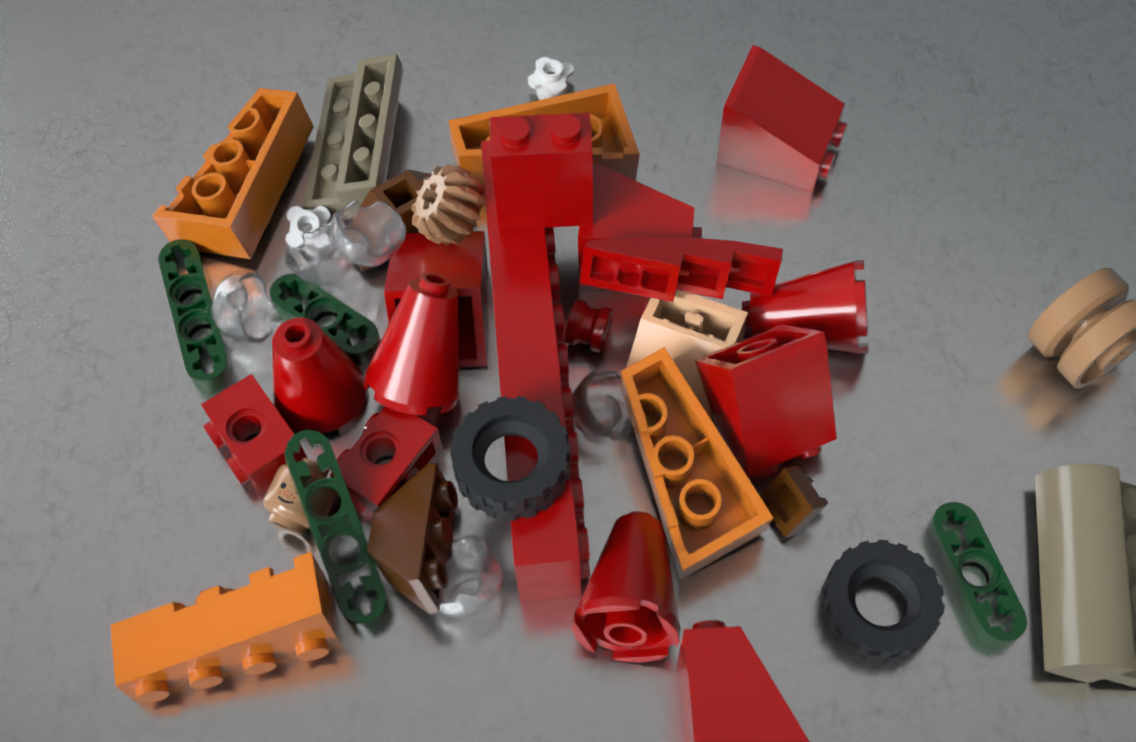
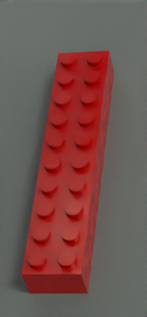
(533, 363)

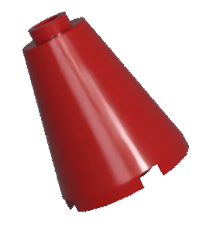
(817, 301)
(419, 350)
(314, 379)
(630, 594)

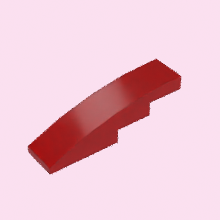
(688, 264)

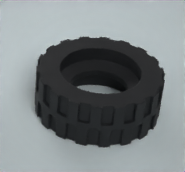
(501, 419)
(904, 569)

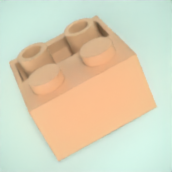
(688, 331)

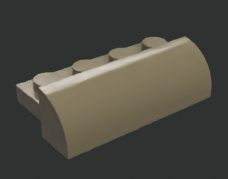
(354, 134)
(1087, 572)

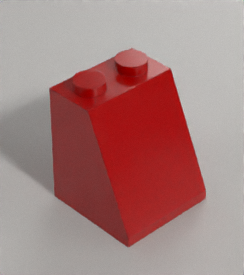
(779, 124)
(542, 170)
(632, 210)
(467, 271)
(771, 397)
(729, 690)

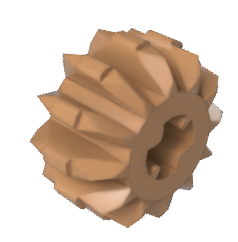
(448, 205)

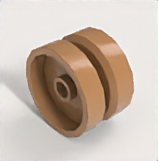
(1088, 328)

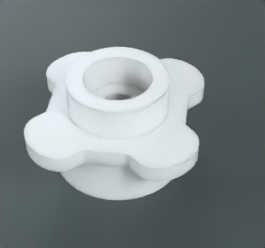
(550, 77)
(299, 218)

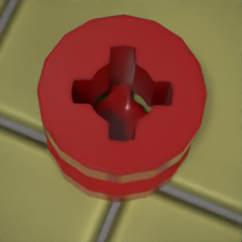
(589, 326)

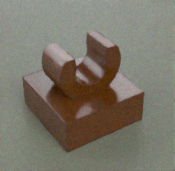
(792, 501)

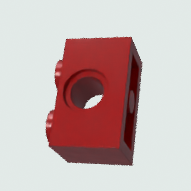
(246, 411)
(392, 433)

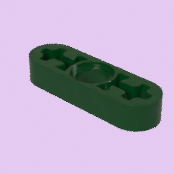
(318, 301)
(1005, 603)

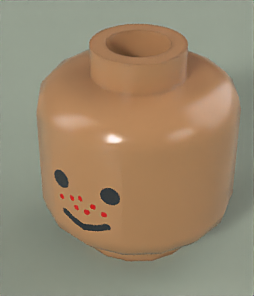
(284, 503)

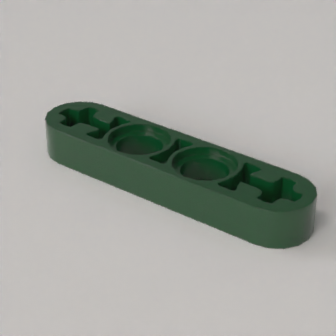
(195, 313)
(343, 523)

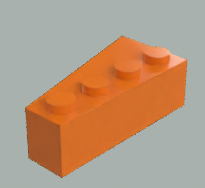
(610, 130)
(242, 179)
(694, 476)
(227, 633)

